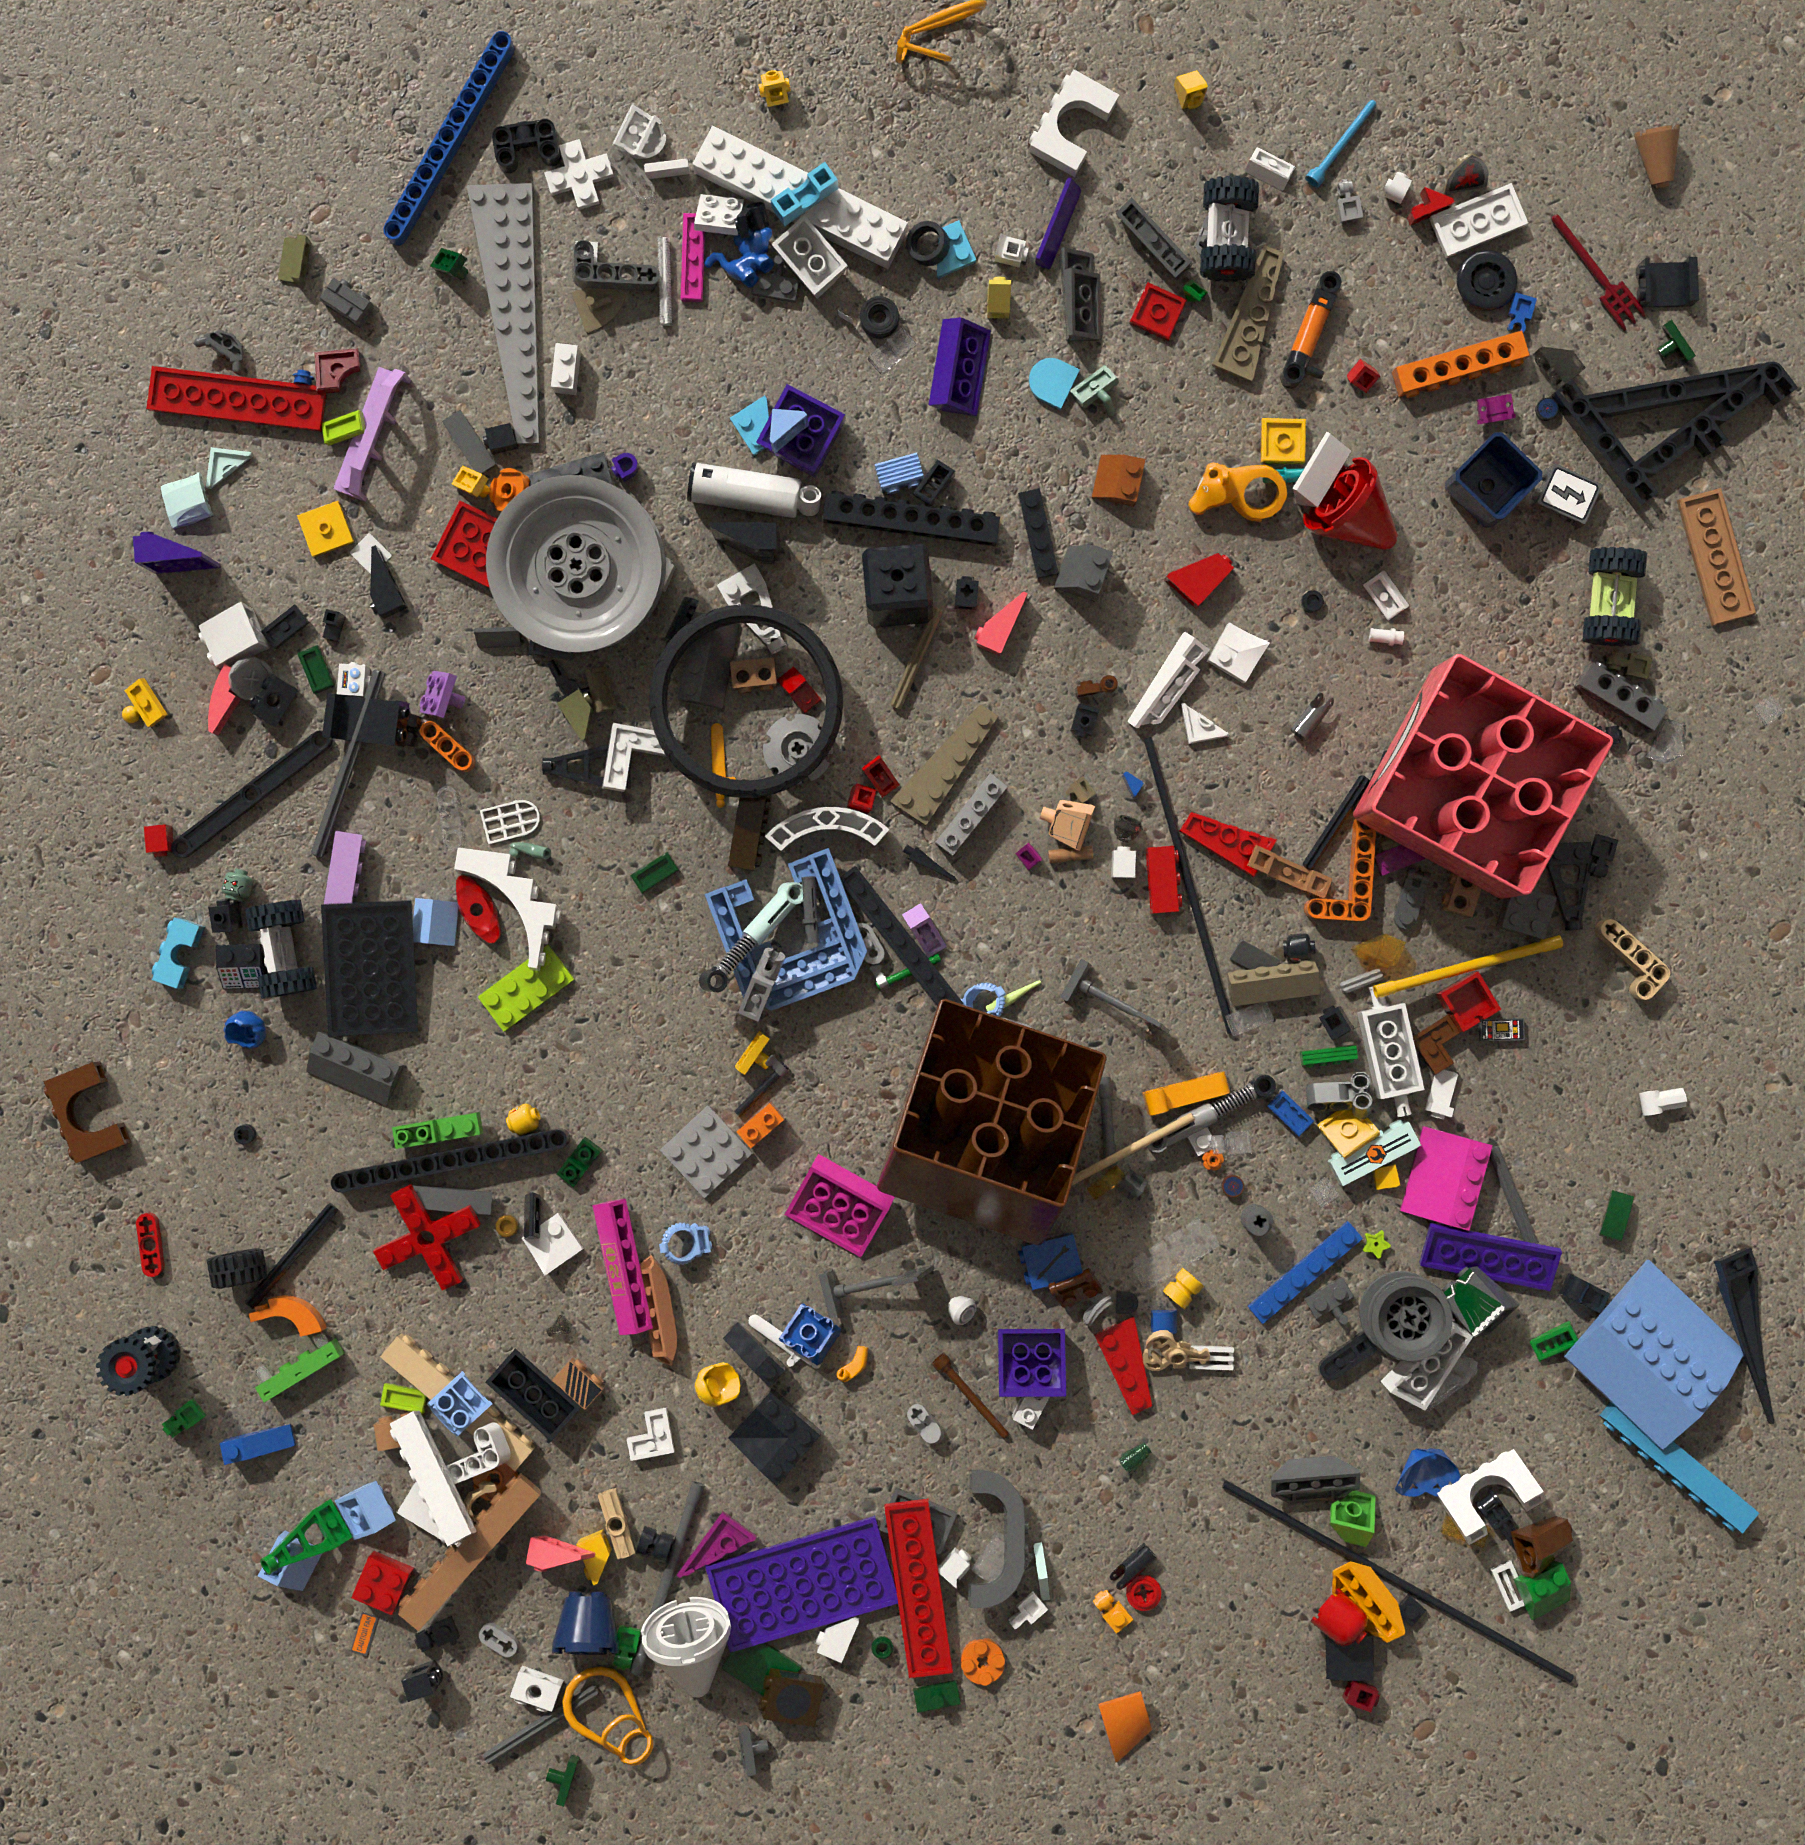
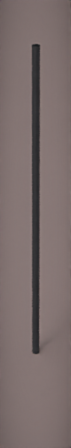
(1398, 1581)

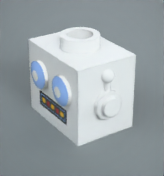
(353, 679)

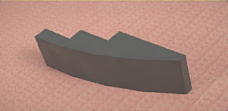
(453, 1199)

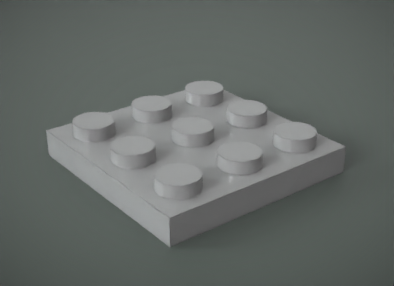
(706, 1151)

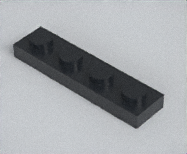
(1038, 533)

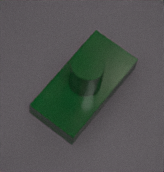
(450, 263)
(1675, 343)
(937, 1696)
(563, 1779)

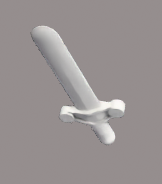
(773, 1334)

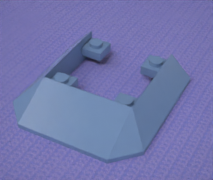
(814, 970)

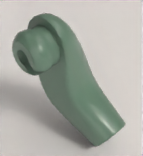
(529, 849)

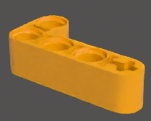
(1185, 1093)

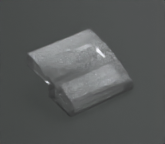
(992, 1559)

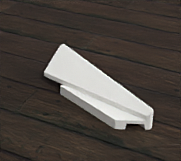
(1170, 681)

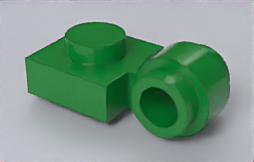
(186, 1415)
(628, 1642)

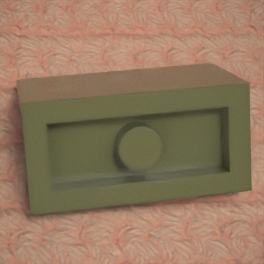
(294, 259)

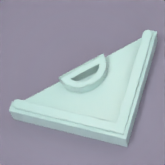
(223, 463)
(1041, 1571)

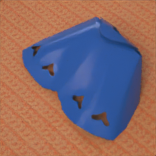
(1425, 1470)

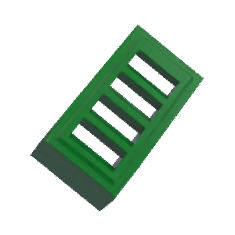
(1559, 1330)

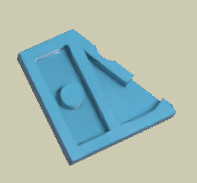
(960, 252)
(751, 422)

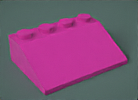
(1446, 1178)
(839, 1205)

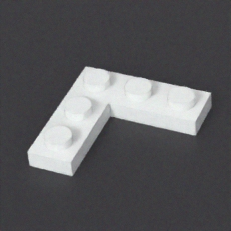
(622, 741)

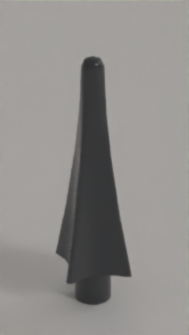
(918, 856)

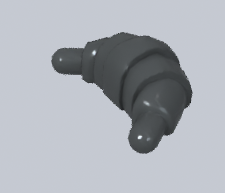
(225, 346)

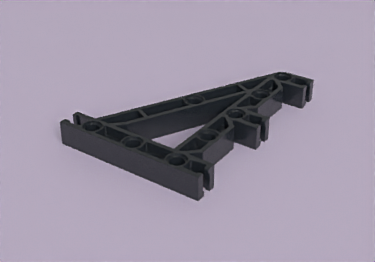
(1741, 383)

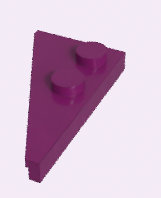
(722, 1538)

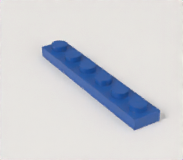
(1305, 1272)

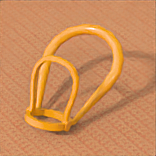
(934, 21)
(581, 1729)

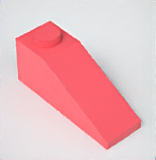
(998, 628)
(549, 1552)

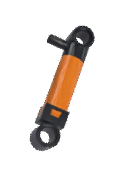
(1310, 331)

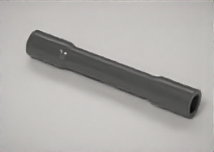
(1105, 1095)

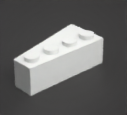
(1422, 1379)

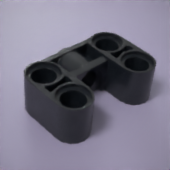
(525, 135)

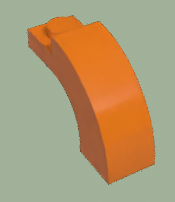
(297, 1310)

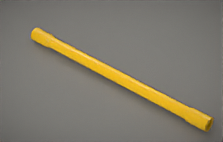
(1393, 987)

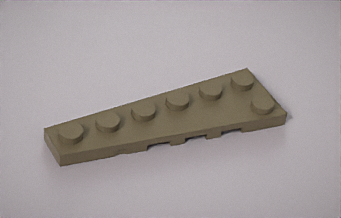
(1245, 333)
(936, 777)

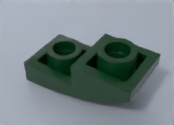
(579, 1162)
(1616, 1216)

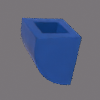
(1164, 1320)

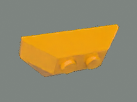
(1373, 1597)

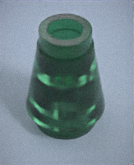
(1134, 1457)

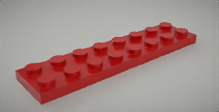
(235, 398)
(918, 1588)

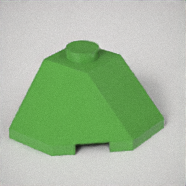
(1354, 1518)

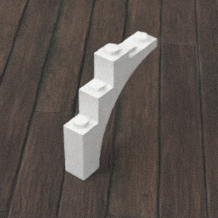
(497, 871)

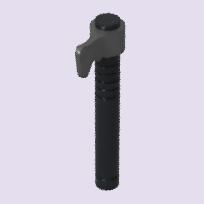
(780, 1070)

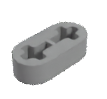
(496, 1644)

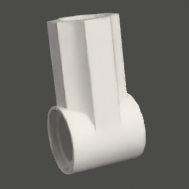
(1656, 1102)

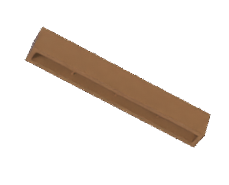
(469, 1552)

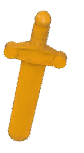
(718, 757)

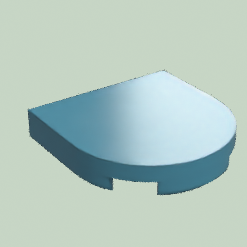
(1052, 381)

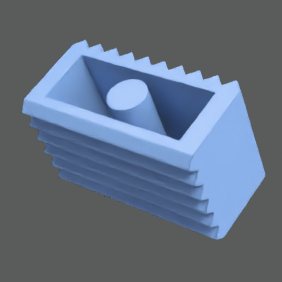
(899, 473)

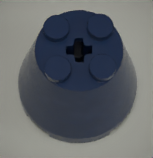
(586, 1626)

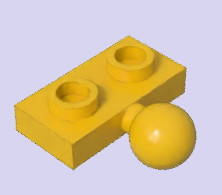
(144, 704)

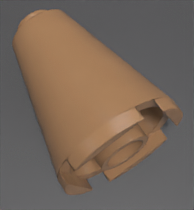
(1659, 153)

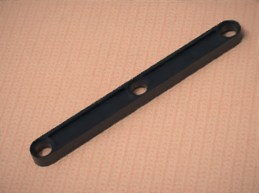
(239, 804)

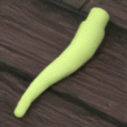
(1012, 997)

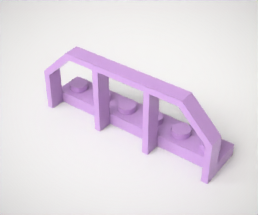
(362, 446)

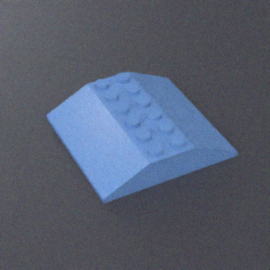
(1656, 1356)

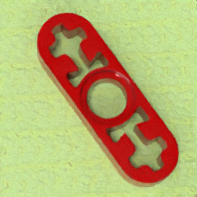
(159, 1259)

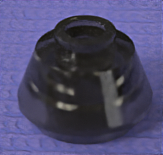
(1127, 828)

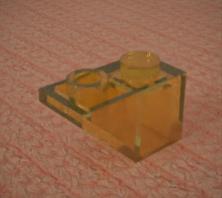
(1380, 948)

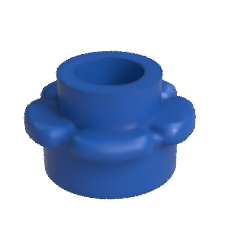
(303, 377)

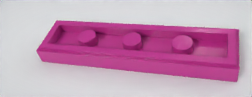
(692, 261)

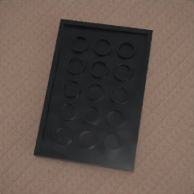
(369, 967)

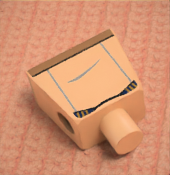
(1069, 822)

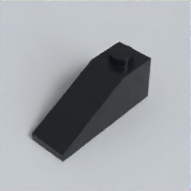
(383, 588)
(754, 1354)

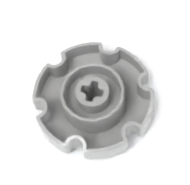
(785, 736)

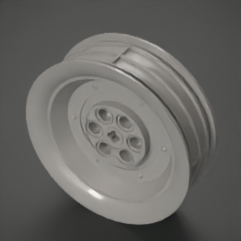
(523, 565)

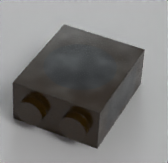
(791, 1697)

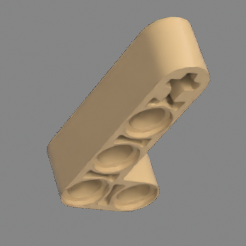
(1630, 956)

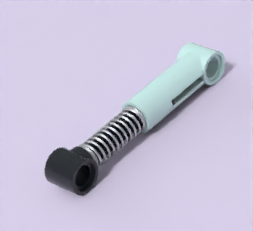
(753, 935)

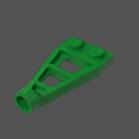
(330, 1525)

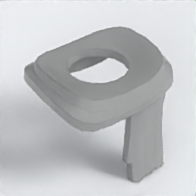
(1100, 1303)

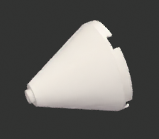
(688, 1641)

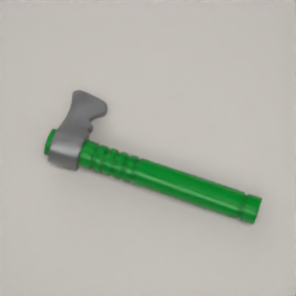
(884, 983)

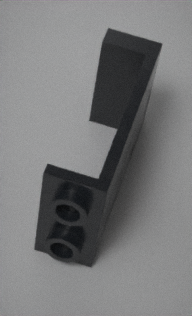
(382, 724)

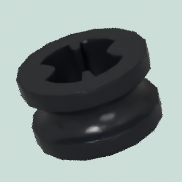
(237, 1133)

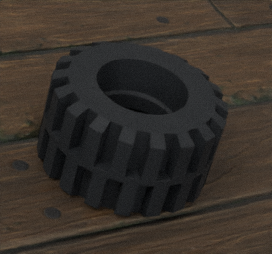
(237, 1268)

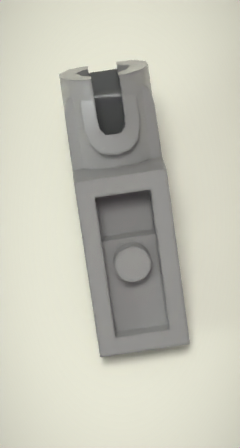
(761, 984)

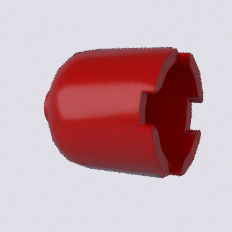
(1341, 1619)

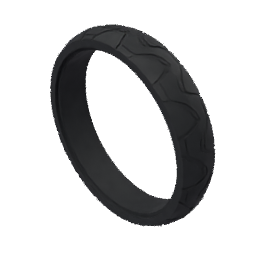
(734, 615)

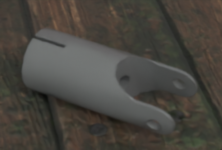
(1311, 717)

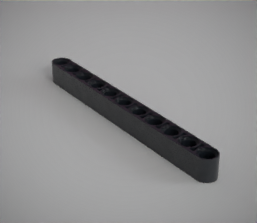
(440, 1164)

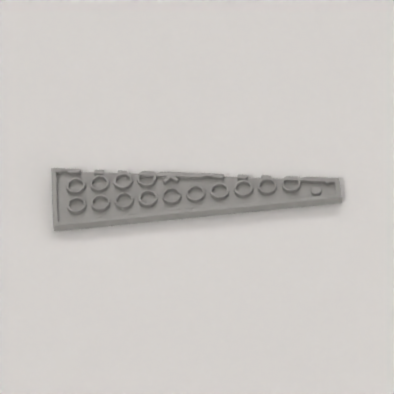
(507, 252)

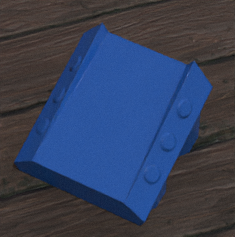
(810, 1334)

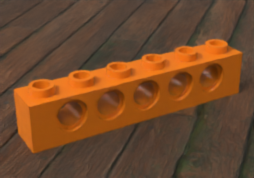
(1513, 344)

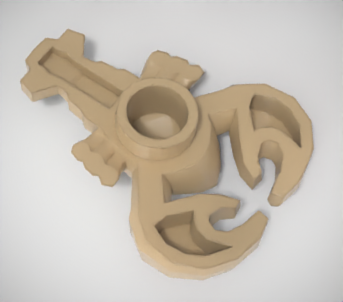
(1173, 1352)

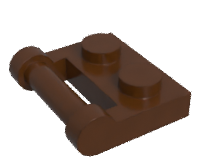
(1076, 1288)

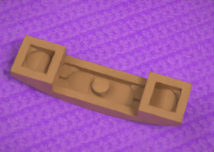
(1289, 872)

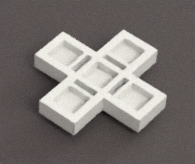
(579, 174)

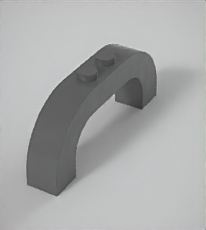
(1015, 1549)

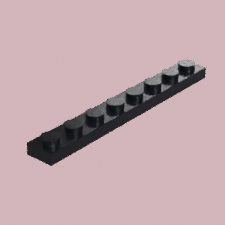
(897, 937)

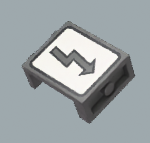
(1567, 494)

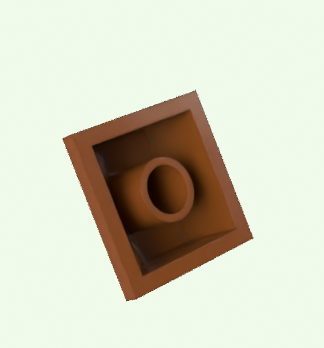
(1118, 479)

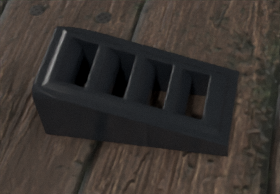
(942, 469)

